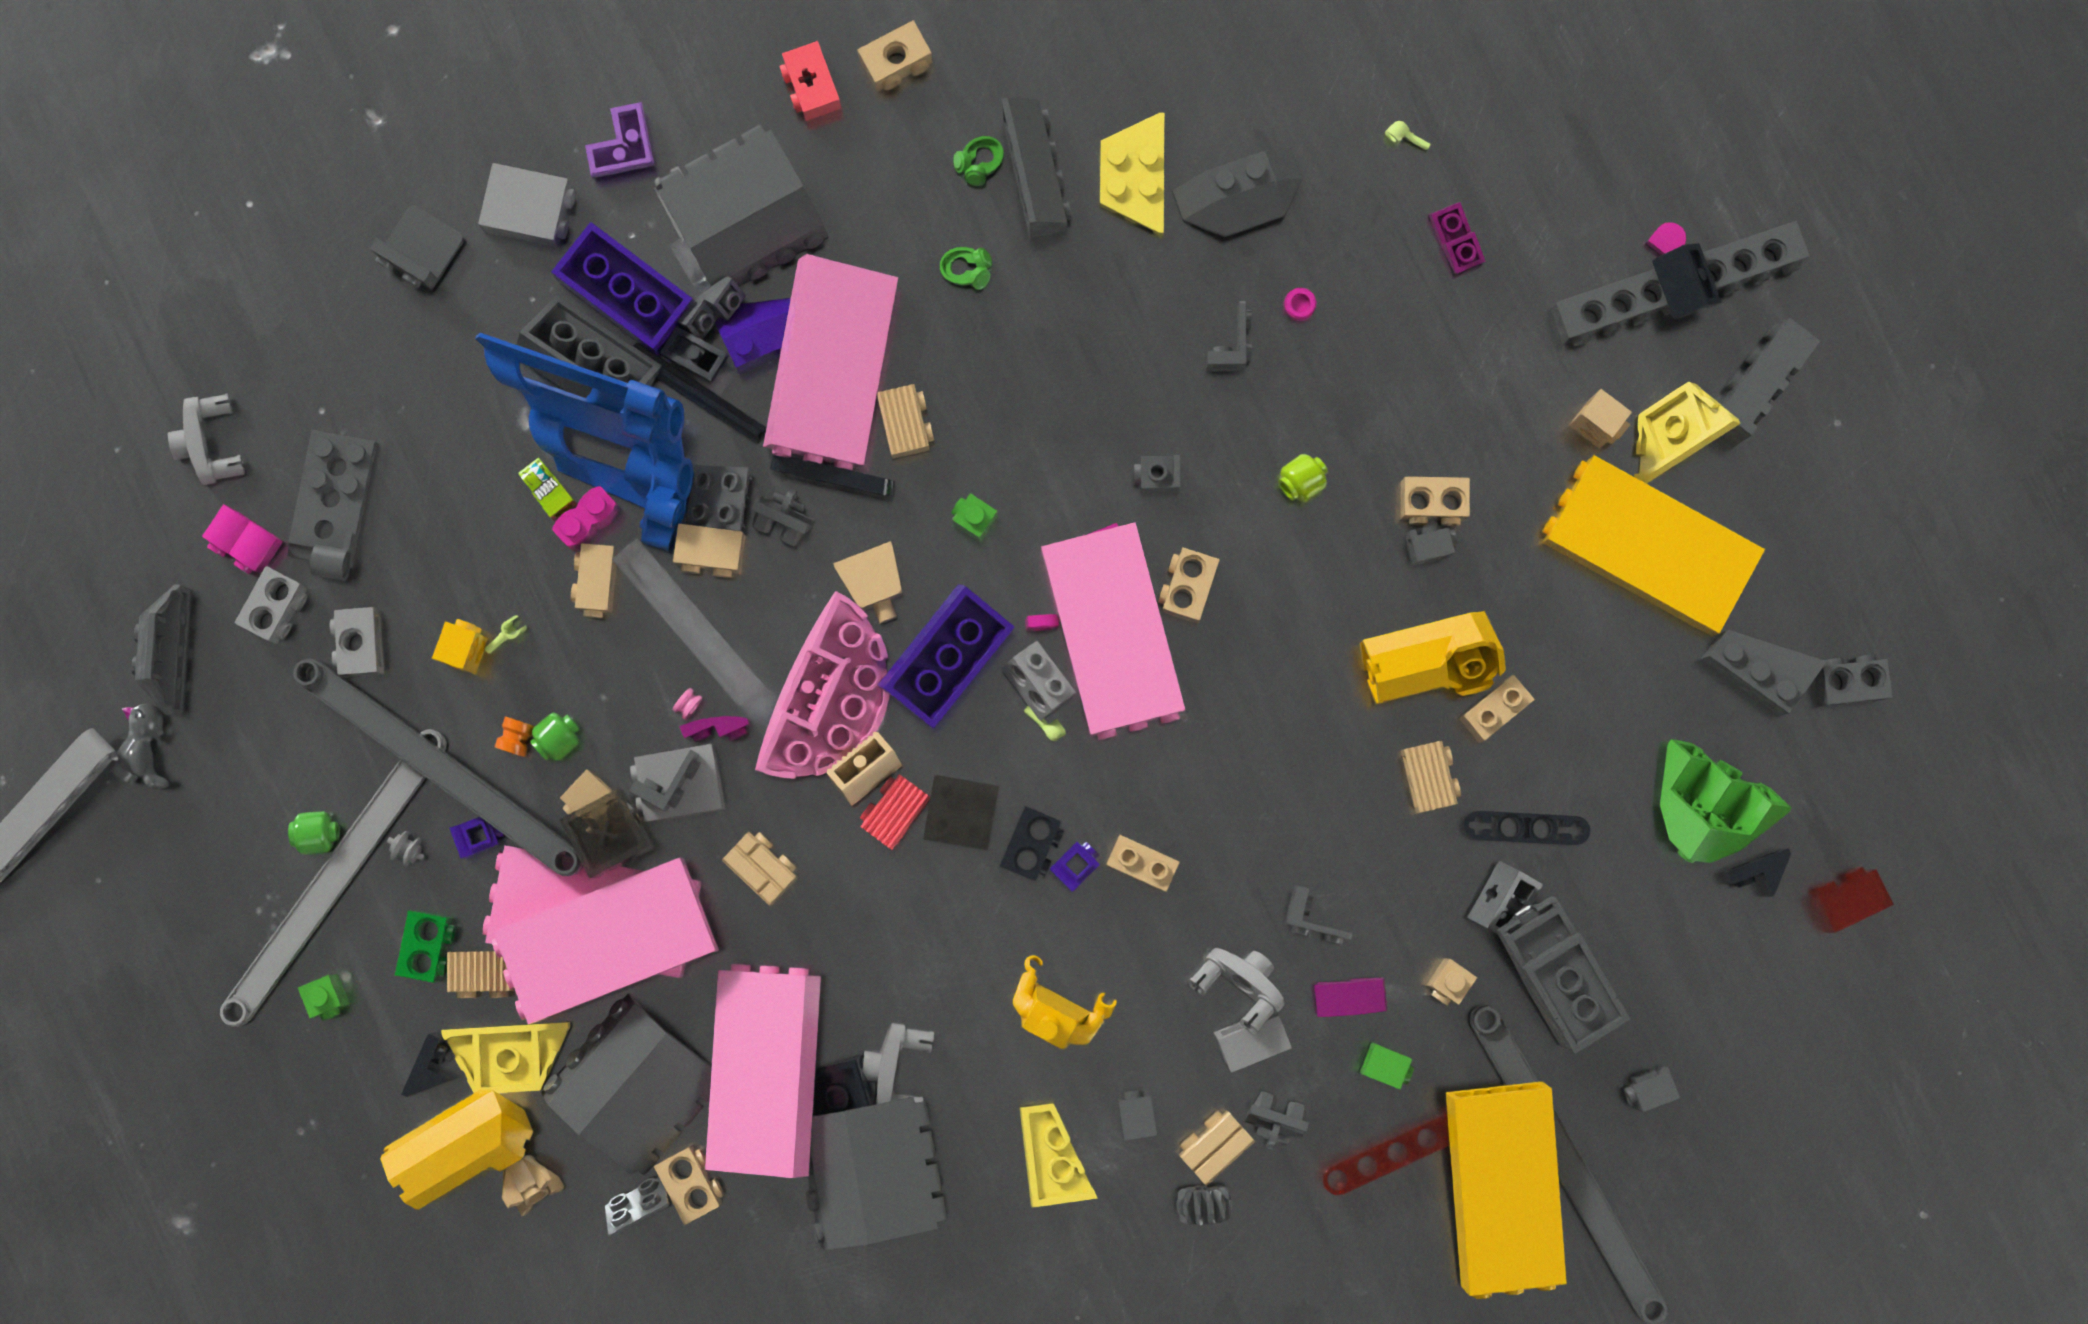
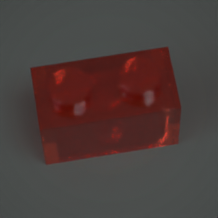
(1850, 900)

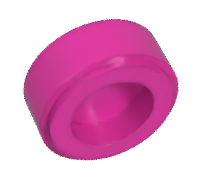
(1300, 304)

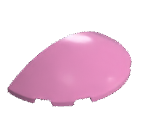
(828, 696)

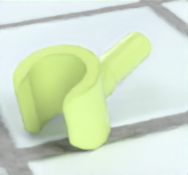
(1399, 130)
(508, 632)
(1052, 730)

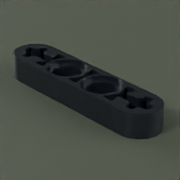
(833, 475)
(1525, 828)

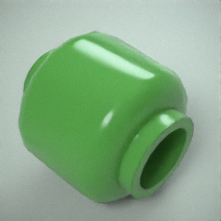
(555, 736)
(313, 833)

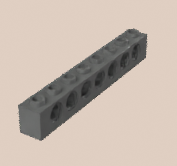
(1784, 241)

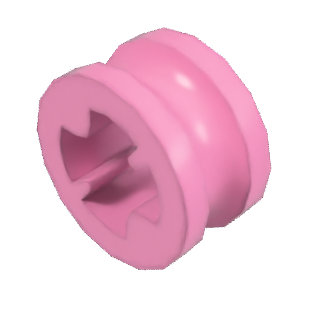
(687, 703)

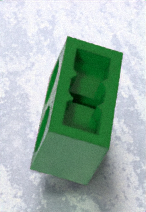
(415, 944)

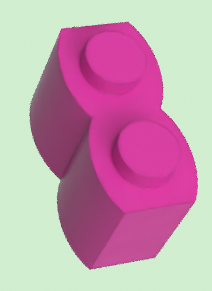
(581, 523)
(242, 539)

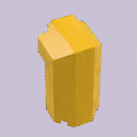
(1433, 656)
(457, 1146)

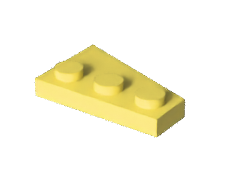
(1051, 1161)

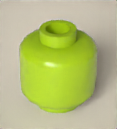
(1303, 478)

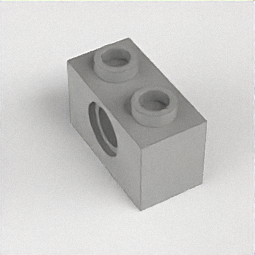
(369, 657)

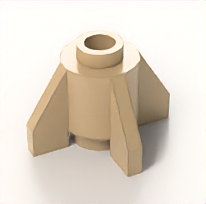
(528, 1183)

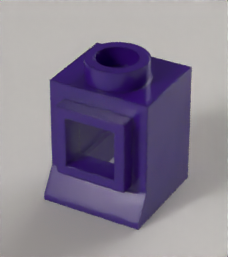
(463, 841)
(1066, 875)

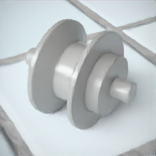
(405, 848)

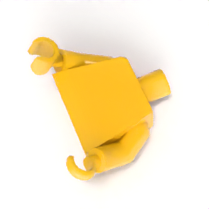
(1054, 1016)

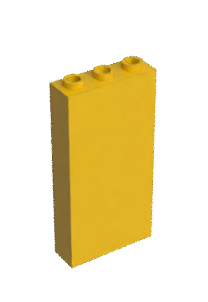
(1652, 545)
(1506, 1189)

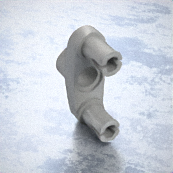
(192, 442)
(1248, 976)
(882, 1066)

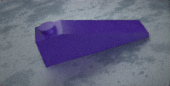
(755, 333)

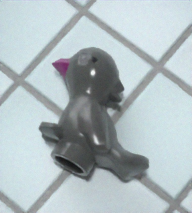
(135, 754)

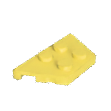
(1135, 173)
(1678, 429)
(507, 1056)

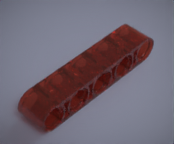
(1379, 1152)

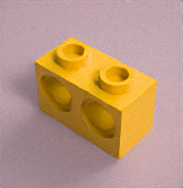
(460, 646)

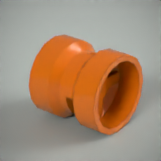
(514, 736)

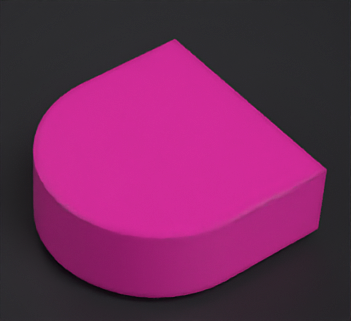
(1667, 238)
(1041, 622)

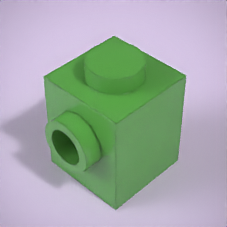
(973, 517)
(324, 997)
(1387, 1066)

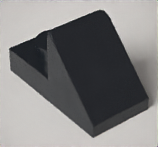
(694, 354)
(1767, 868)
(423, 1073)

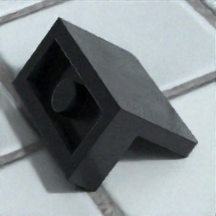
(1686, 280)

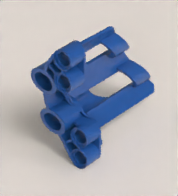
(616, 411)

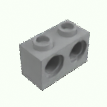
(264, 600)
(1038, 680)

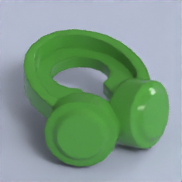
(977, 174)
(978, 277)

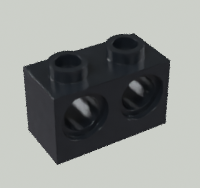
(1024, 841)

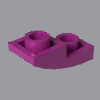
(1456, 238)
(726, 726)
(1351, 997)

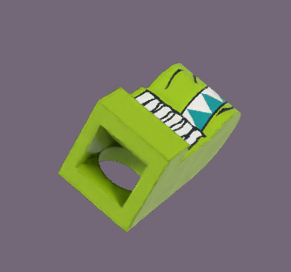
(547, 489)

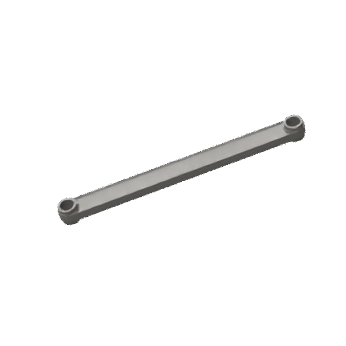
(325, 889)

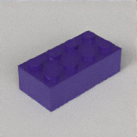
(622, 288)
(946, 655)

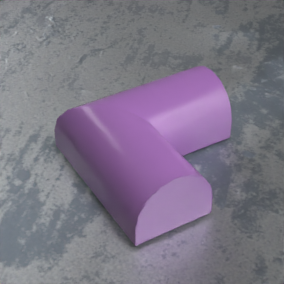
(629, 150)

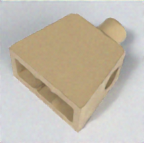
(873, 580)

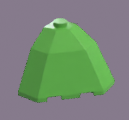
(1710, 807)

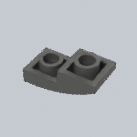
(716, 302)

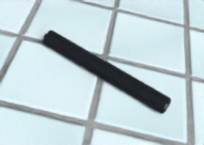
(706, 398)

